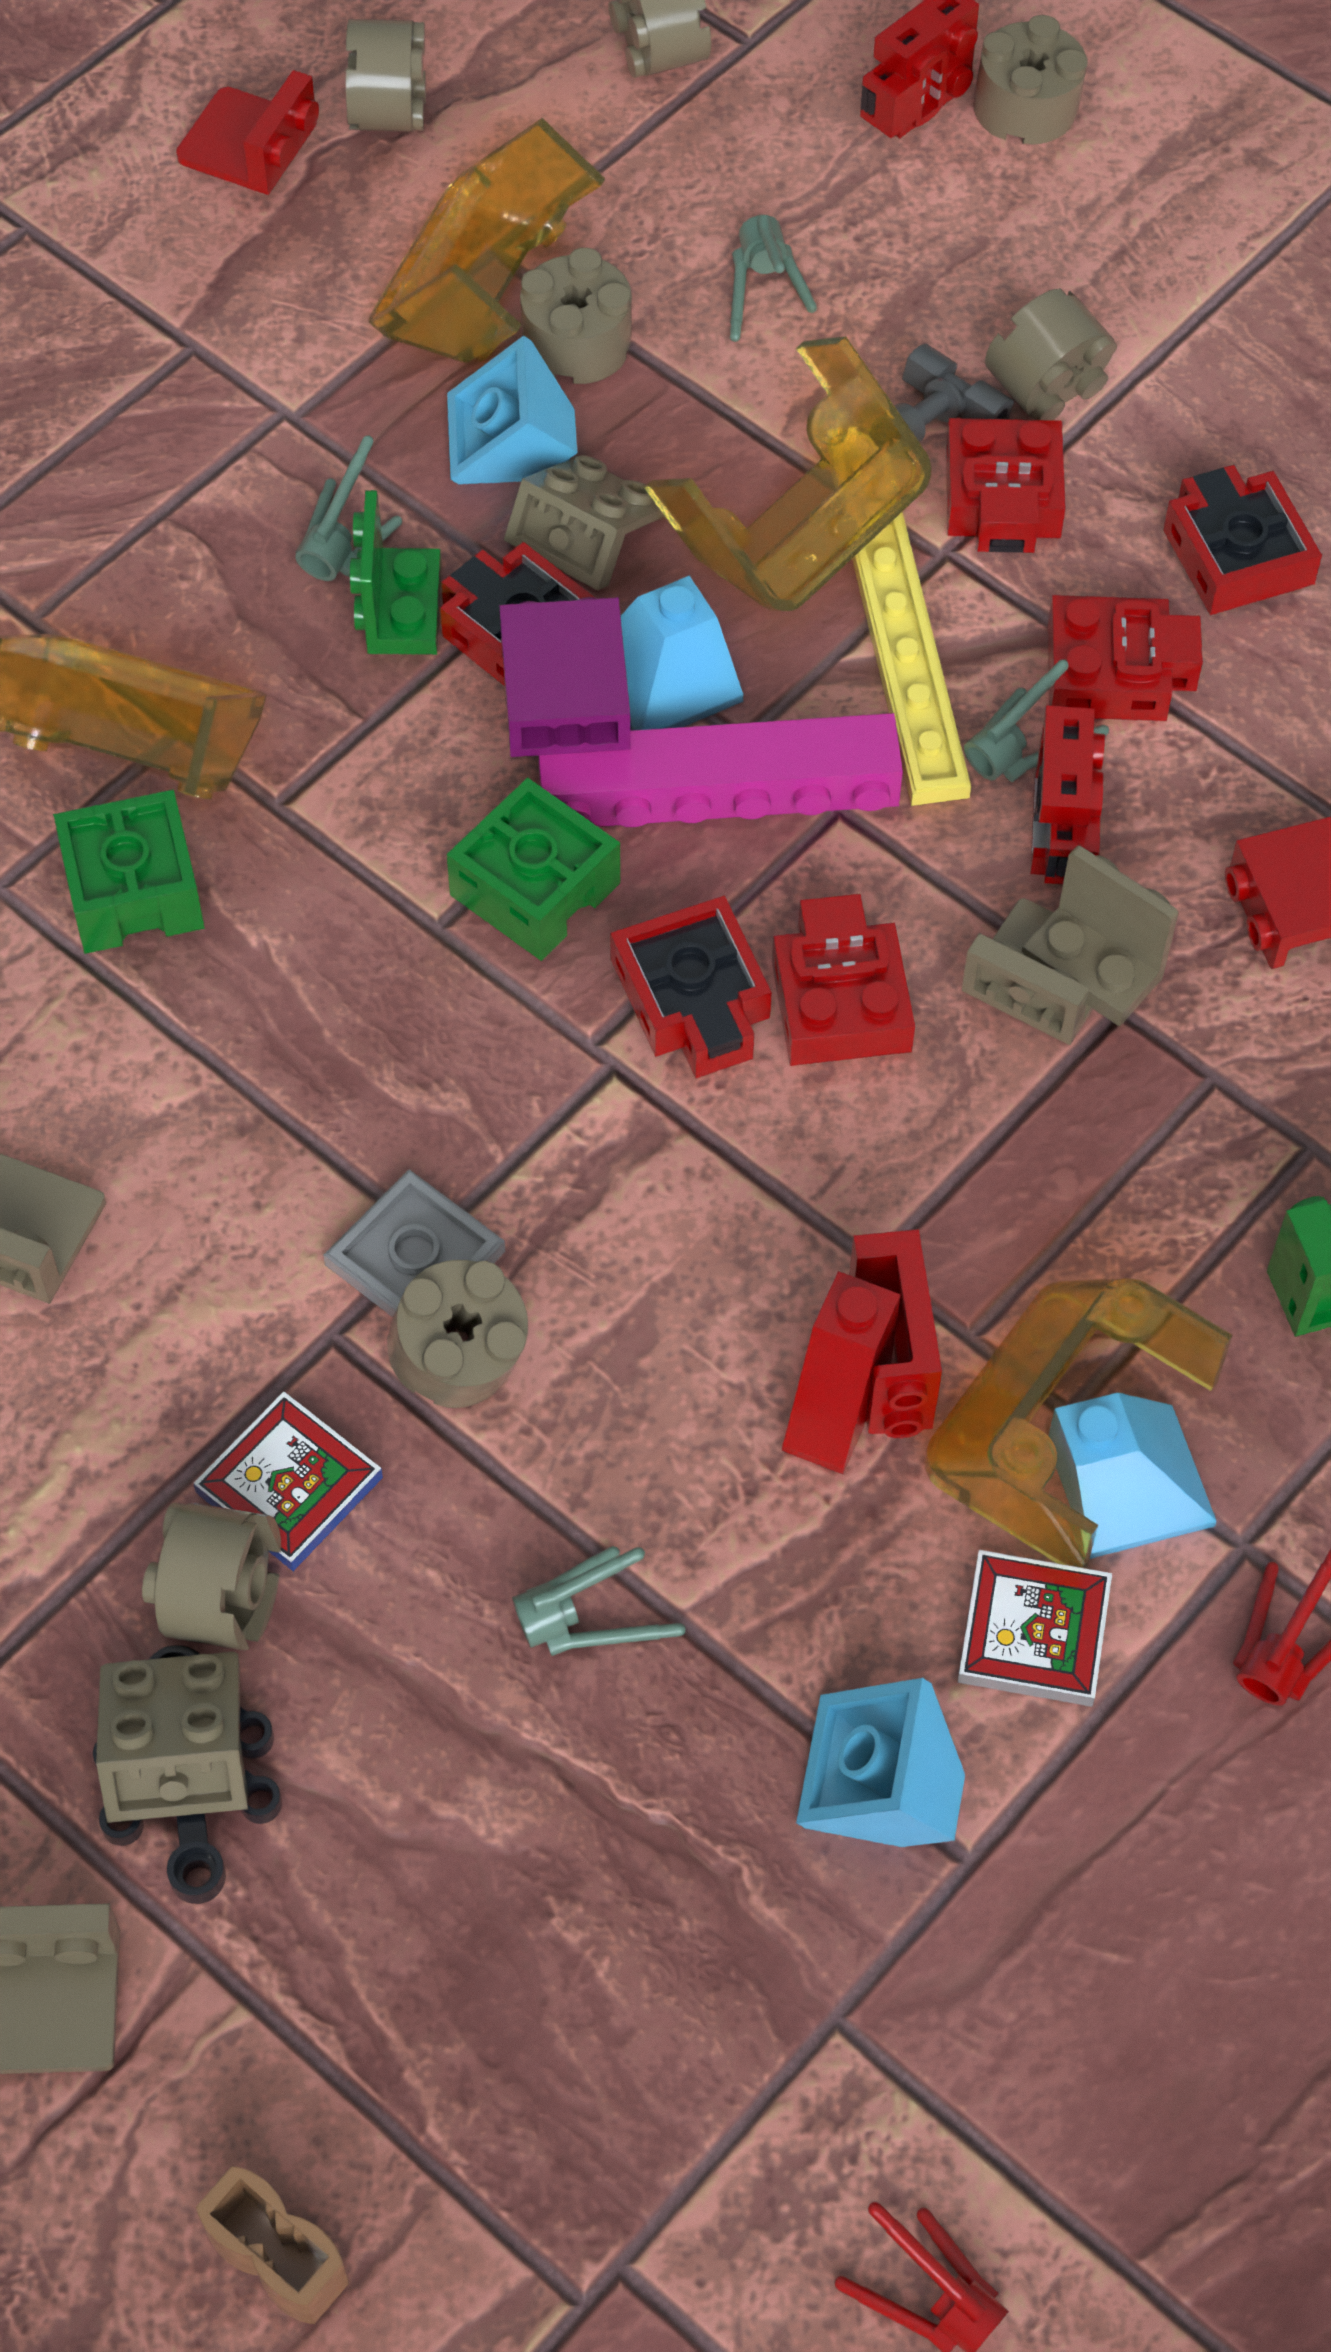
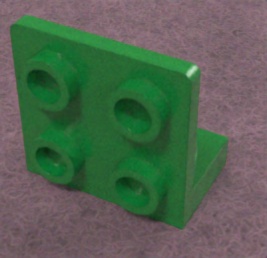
(396, 589)

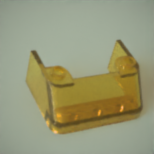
(475, 242)
(859, 486)
(126, 708)
(1000, 1461)

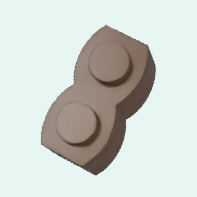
(287, 2252)

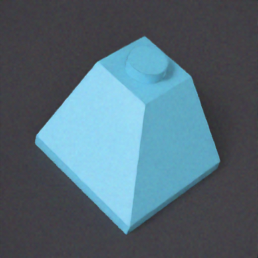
(509, 419)
(676, 659)
(1129, 1471)
(883, 1767)

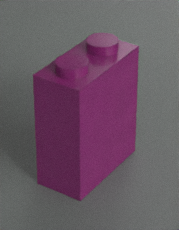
(565, 677)

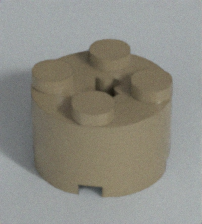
(661, 34)
(385, 75)
(1030, 81)
(578, 315)
(1051, 354)
(474, 1301)
(213, 1575)

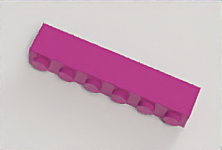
(733, 771)

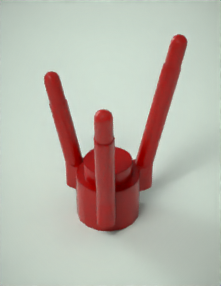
(1274, 1666)
(968, 2302)

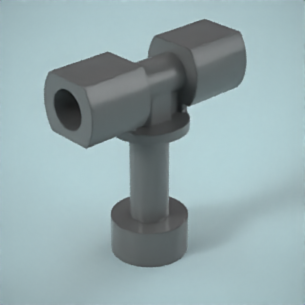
(946, 393)

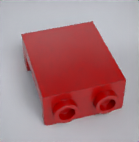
(1284, 887)
(904, 1392)

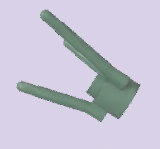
(765, 253)
(327, 543)
(1000, 742)
(549, 1610)

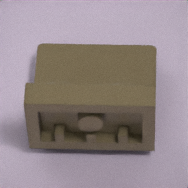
(579, 517)
(1106, 935)
(1021, 986)
(41, 1226)
(170, 1737)
(58, 1988)

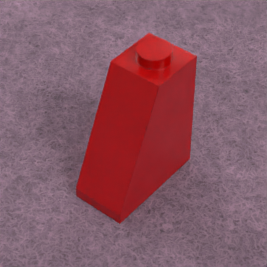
(834, 1386)

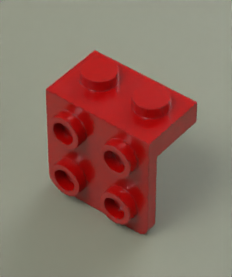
(249, 136)

